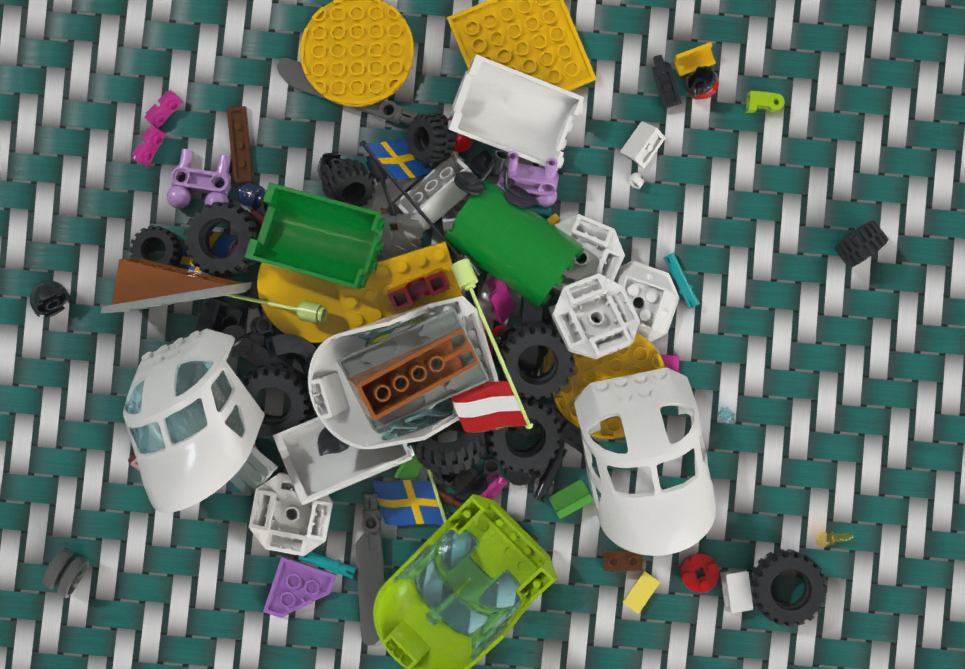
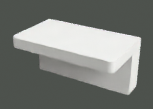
(643, 144)
(736, 591)

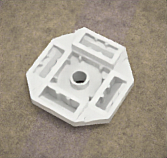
(601, 248)
(655, 291)
(599, 299)
(280, 532)

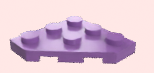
(296, 586)

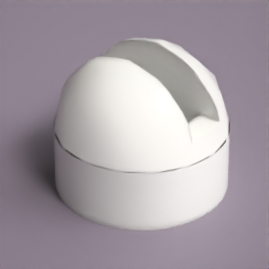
(636, 180)

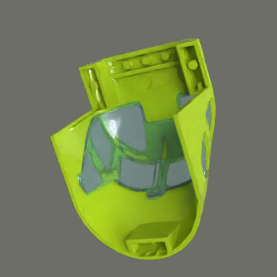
(461, 589)

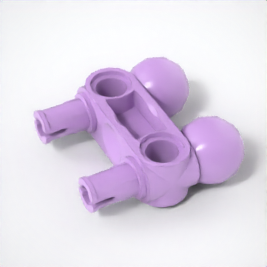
(535, 180)
(198, 181)

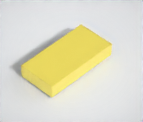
(641, 592)

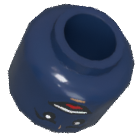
(250, 195)

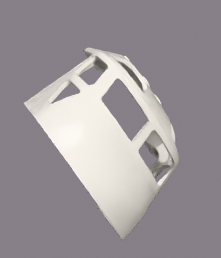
(656, 520)

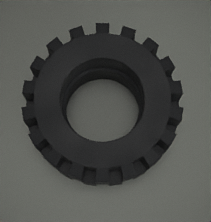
(430, 138)
(344, 174)
(153, 233)
(861, 244)

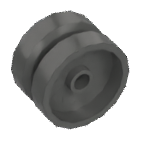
(65, 572)

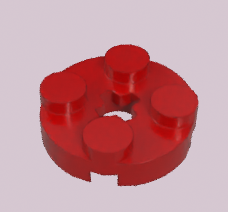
(710, 569)

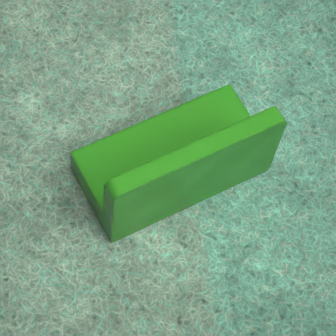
(409, 469)
(570, 499)

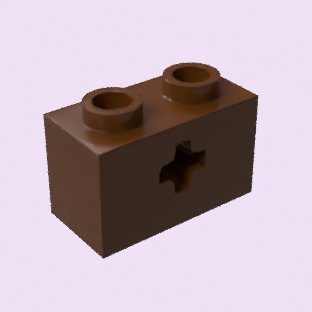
(621, 560)

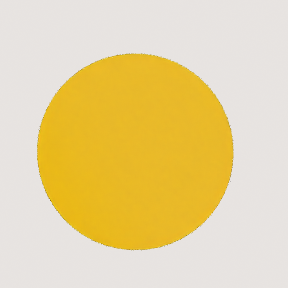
(357, 51)
(292, 289)
(634, 359)

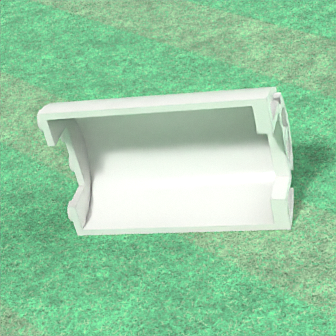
(514, 111)
(319, 475)

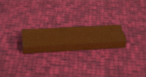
(240, 145)

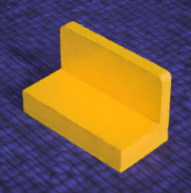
(689, 60)

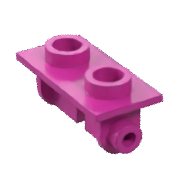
(158, 115)
(145, 153)
(494, 485)

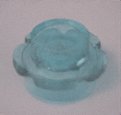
(726, 415)

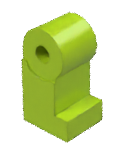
(764, 100)

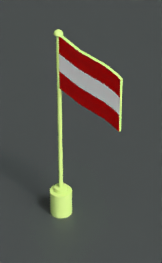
(490, 403)

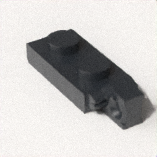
(665, 83)

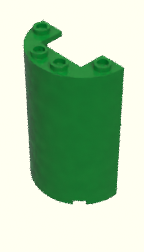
(318, 237)
(513, 244)

